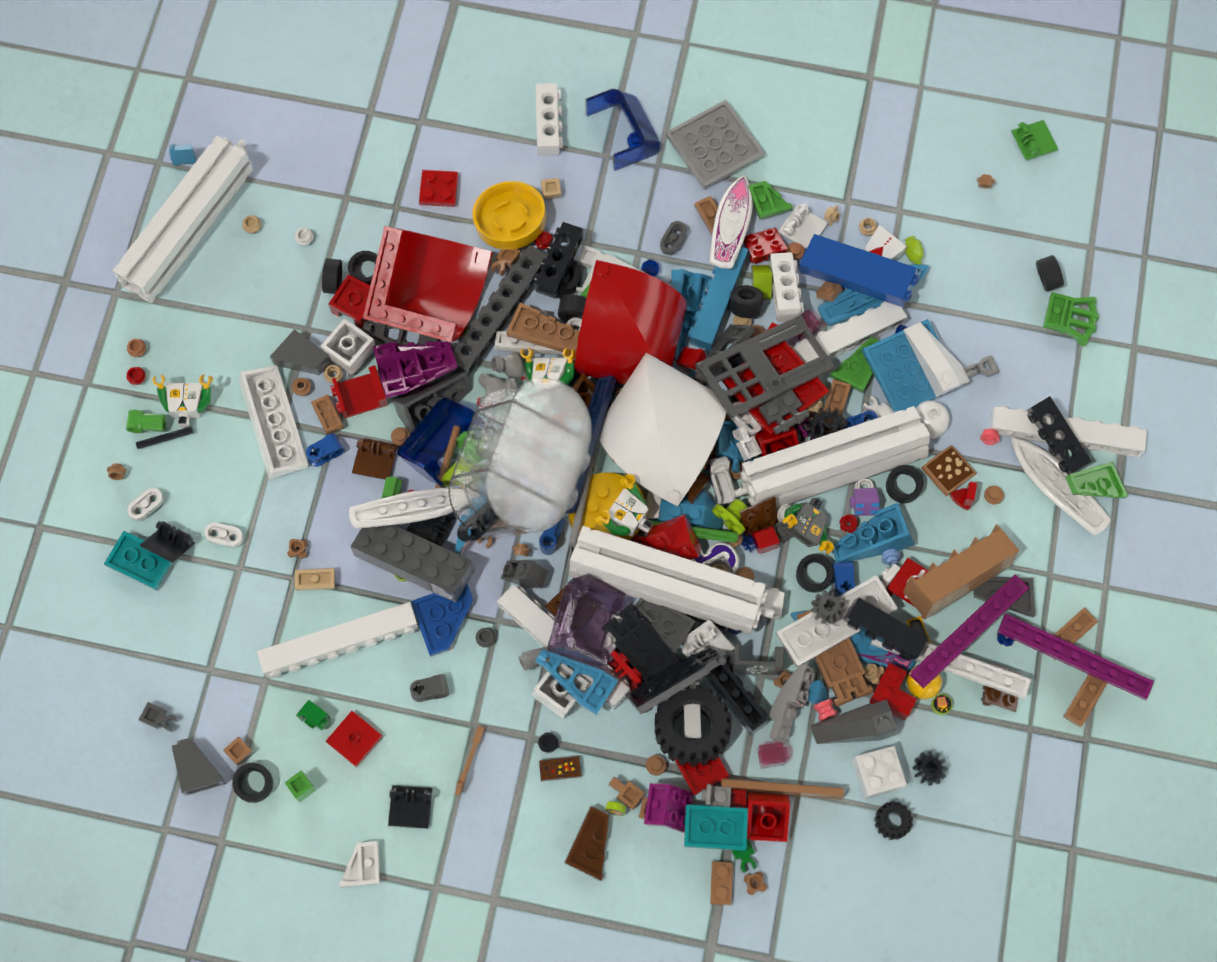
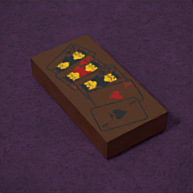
(560, 768)

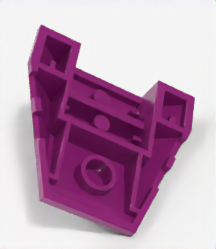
(411, 365)

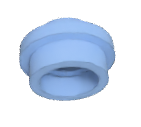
(890, 557)

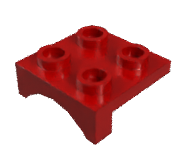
(621, 663)

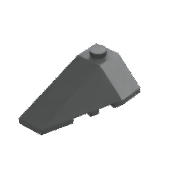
(417, 403)
(861, 725)

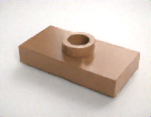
(327, 414)

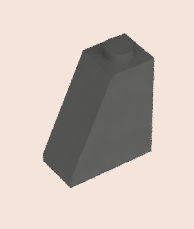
(300, 354)
(194, 768)

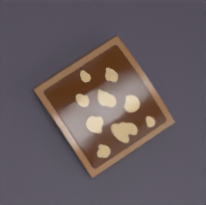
(948, 470)

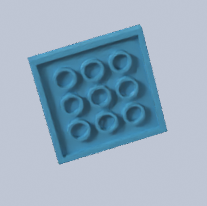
(900, 371)

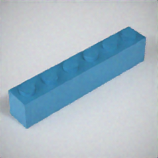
(715, 303)

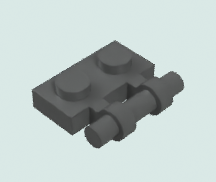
(781, 407)

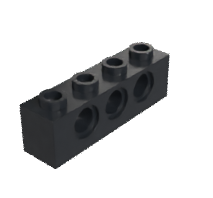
(551, 285)
(1068, 439)

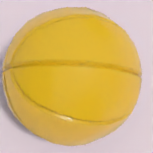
(928, 692)

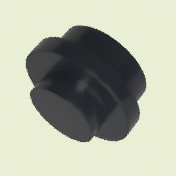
(548, 742)

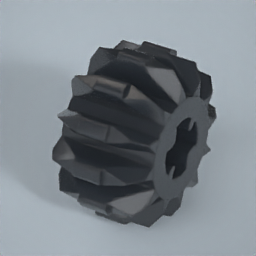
(925, 773)

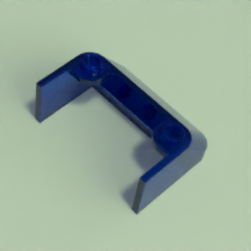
(643, 141)
(432, 436)

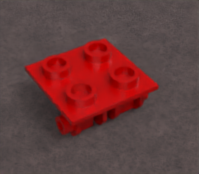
(763, 244)

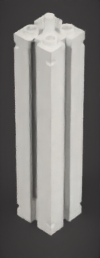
(184, 219)
(836, 459)
(670, 580)

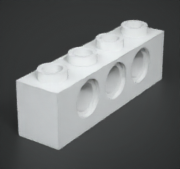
(548, 94)
(784, 286)

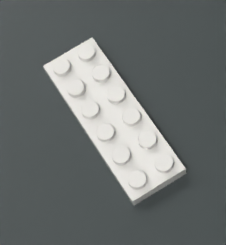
(810, 638)

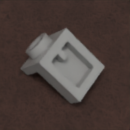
(716, 796)

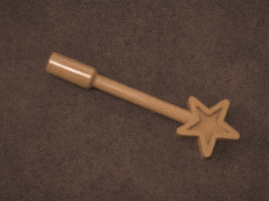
(476, 741)

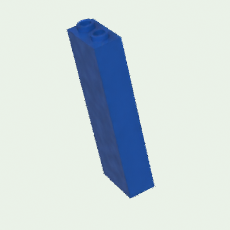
(859, 270)

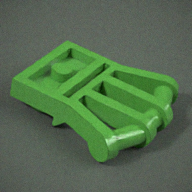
(1059, 316)

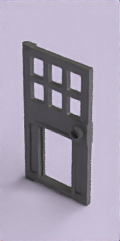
(762, 369)

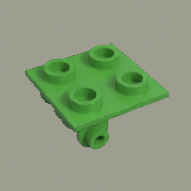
(1034, 139)

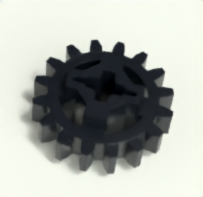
(821, 419)

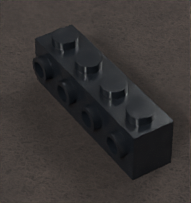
(885, 628)
(737, 698)

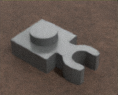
(155, 716)

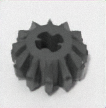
(830, 600)

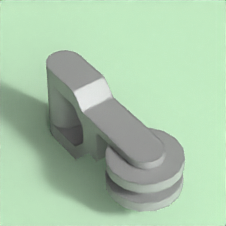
(971, 372)

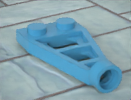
(598, 691)

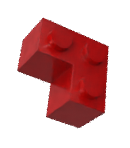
(888, 688)

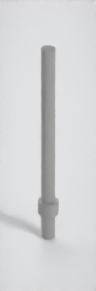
(581, 504)

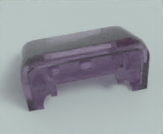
(582, 612)

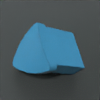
(182, 154)
(817, 692)

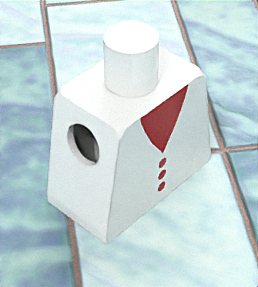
(885, 244)

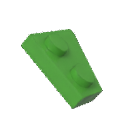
(768, 201)

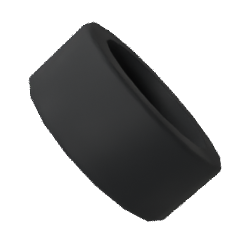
(356, 259)
(331, 275)
(913, 473)
(816, 558)
(268, 785)

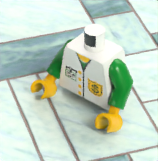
(553, 368)
(184, 399)
(627, 512)

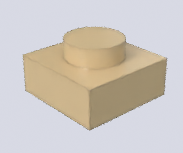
(551, 188)

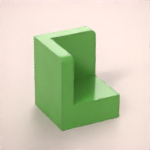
(300, 786)

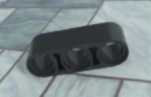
(475, 524)

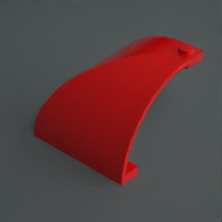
(426, 283)
(626, 318)

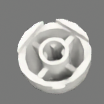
(934, 417)

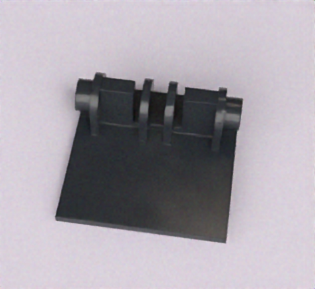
(433, 530)
(168, 542)
(410, 806)

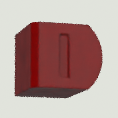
(765, 539)

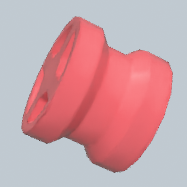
(825, 710)

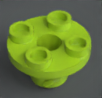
(731, 515)

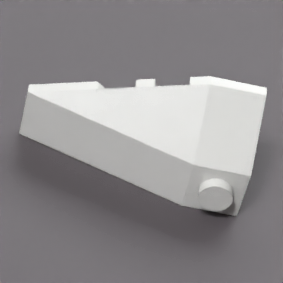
(936, 361)

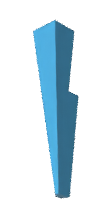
(692, 288)

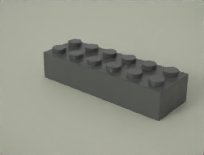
(414, 559)

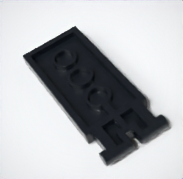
(640, 643)
(674, 679)

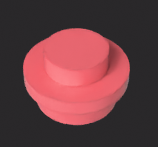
(990, 436)

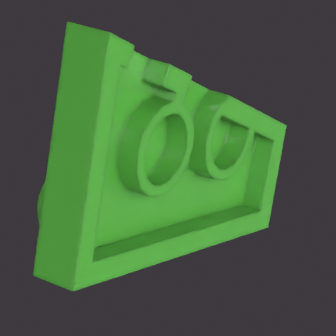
(855, 369)
(1098, 482)

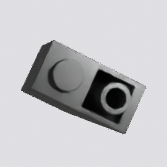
(524, 574)

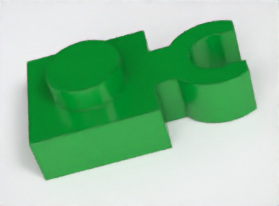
(745, 856)

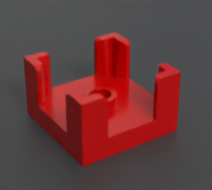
(351, 300)

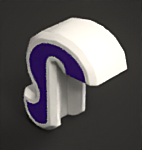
(721, 480)
(718, 552)

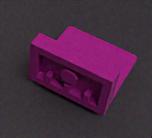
(667, 806)

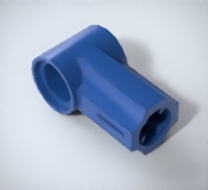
(552, 535)

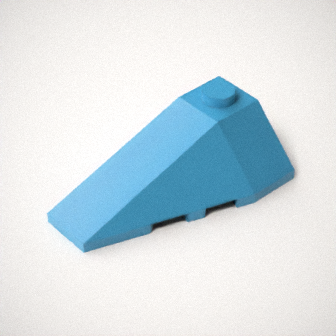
(875, 536)

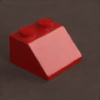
(776, 443)
(768, 817)

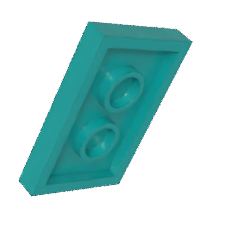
(137, 562)
(716, 827)

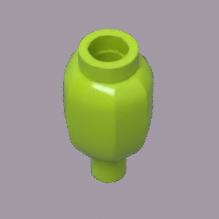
(914, 250)

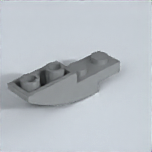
(792, 695)

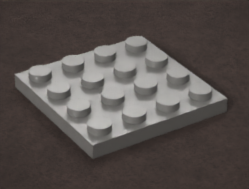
(714, 144)

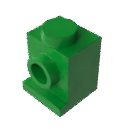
(313, 716)

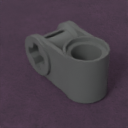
(432, 688)

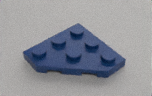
(441, 619)

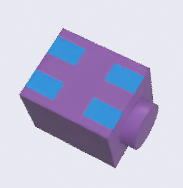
(865, 501)

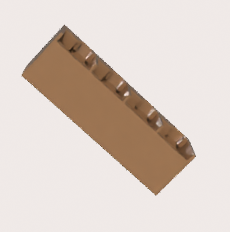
(961, 573)

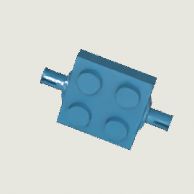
(727, 446)

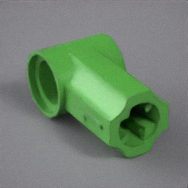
(140, 421)
(392, 487)

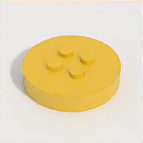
(509, 215)
(601, 495)

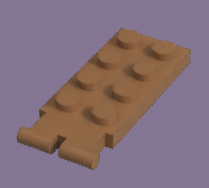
(842, 671)

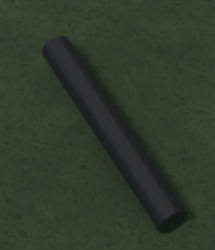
(164, 437)

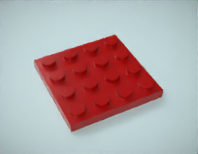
(783, 360)

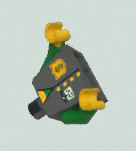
(808, 524)

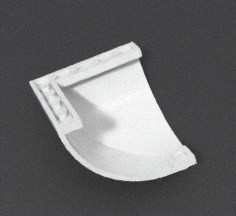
(662, 428)

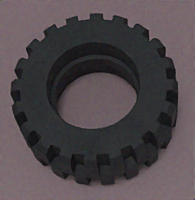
(686, 750)

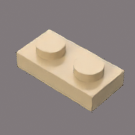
(314, 579)

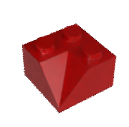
(675, 538)

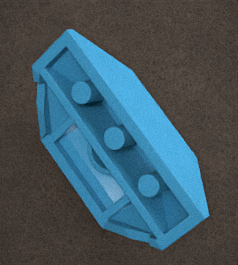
(698, 513)

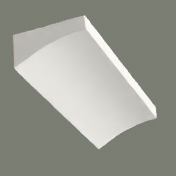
(272, 421)

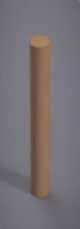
(449, 453)

